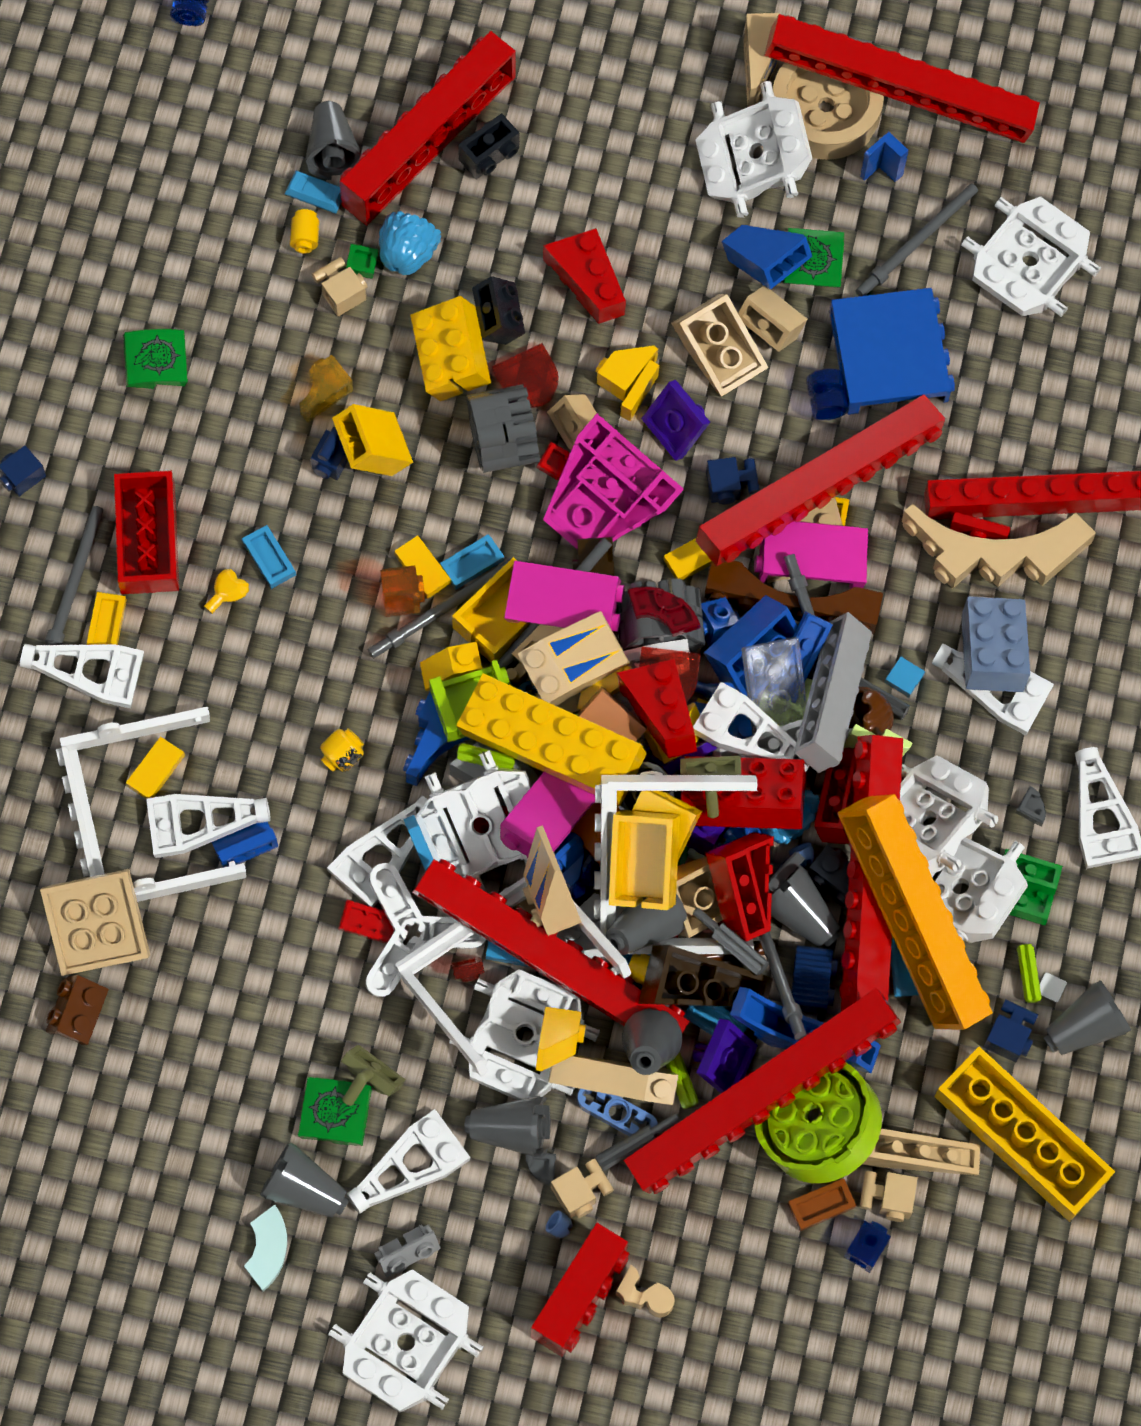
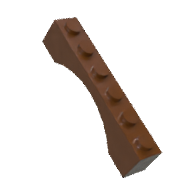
(745, 590)

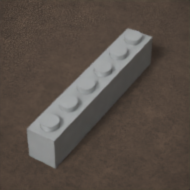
(833, 693)

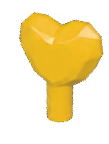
(227, 589)

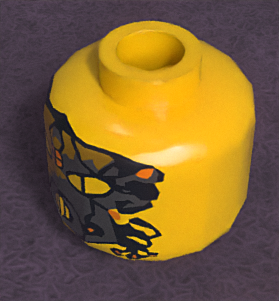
(342, 750)

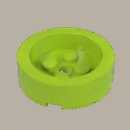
(834, 1141)

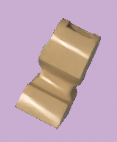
(657, 1298)

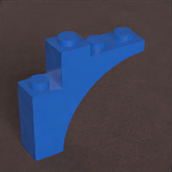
(430, 742)
(770, 1026)

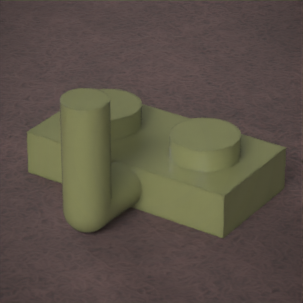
(711, 766)
(372, 1070)

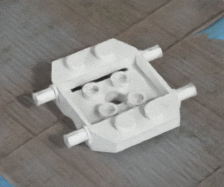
(772, 124)
(1026, 287)
(465, 804)
(941, 839)
(992, 891)
(499, 1031)
(384, 1327)

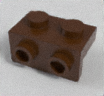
(76, 1009)

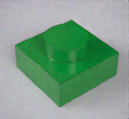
(362, 260)

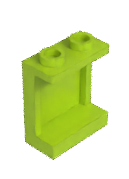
(453, 695)

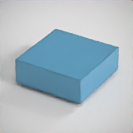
(904, 677)

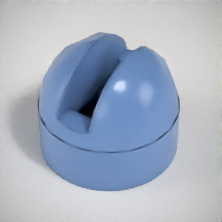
(806, 851)
(559, 1224)

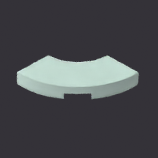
(269, 1249)

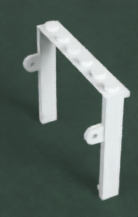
(651, 781)
(80, 809)
(458, 933)

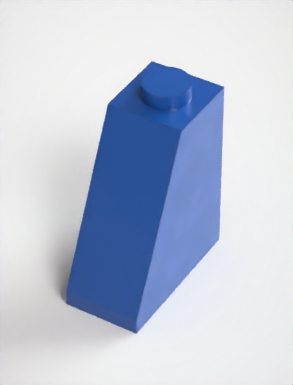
(766, 253)

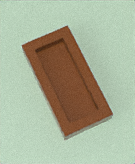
(822, 1204)

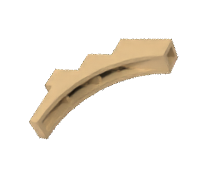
(998, 559)

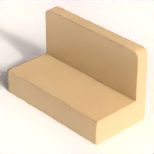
(571, 416)

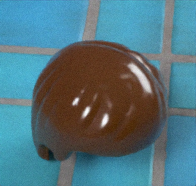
(872, 711)

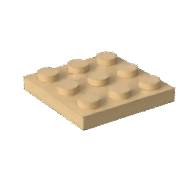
(95, 922)

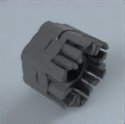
(503, 428)
(647, 631)

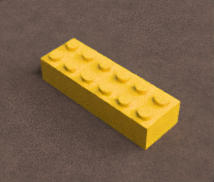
(547, 736)
(1024, 1134)

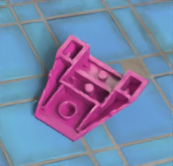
(607, 487)

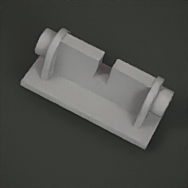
(420, 1245)

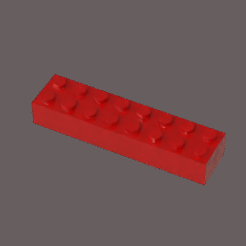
(427, 127)

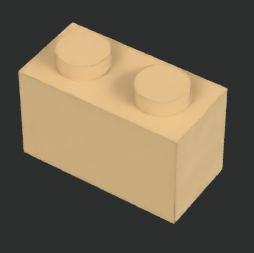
(772, 318)

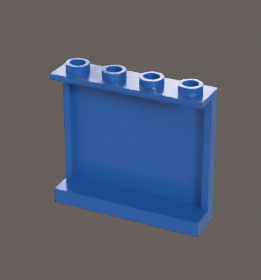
(890, 348)

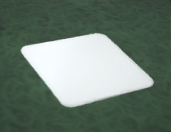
(1052, 987)

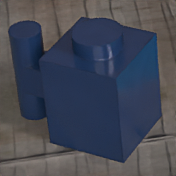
(329, 456)
(726, 480)
(1008, 1036)

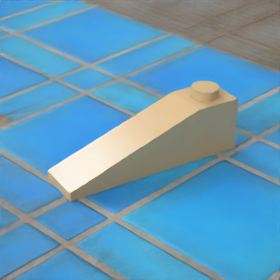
(615, 1079)
(924, 1153)

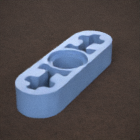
(593, 1109)

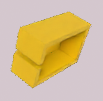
(450, 348)
(483, 617)
(644, 859)

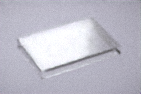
(776, 679)

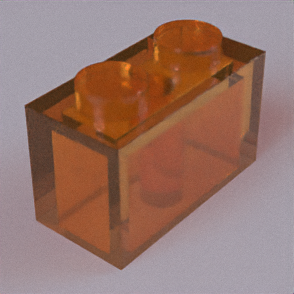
(402, 591)

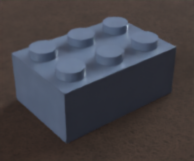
(995, 644)

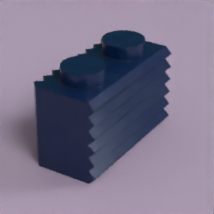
(812, 979)

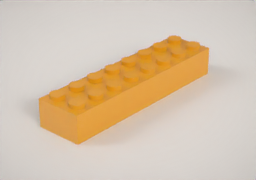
(915, 912)

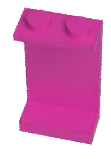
(820, 550)
(561, 595)
(547, 803)

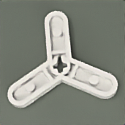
(401, 912)

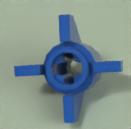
(570, 858)

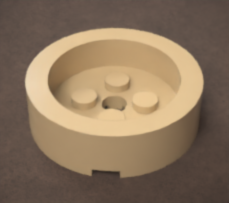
(833, 132)

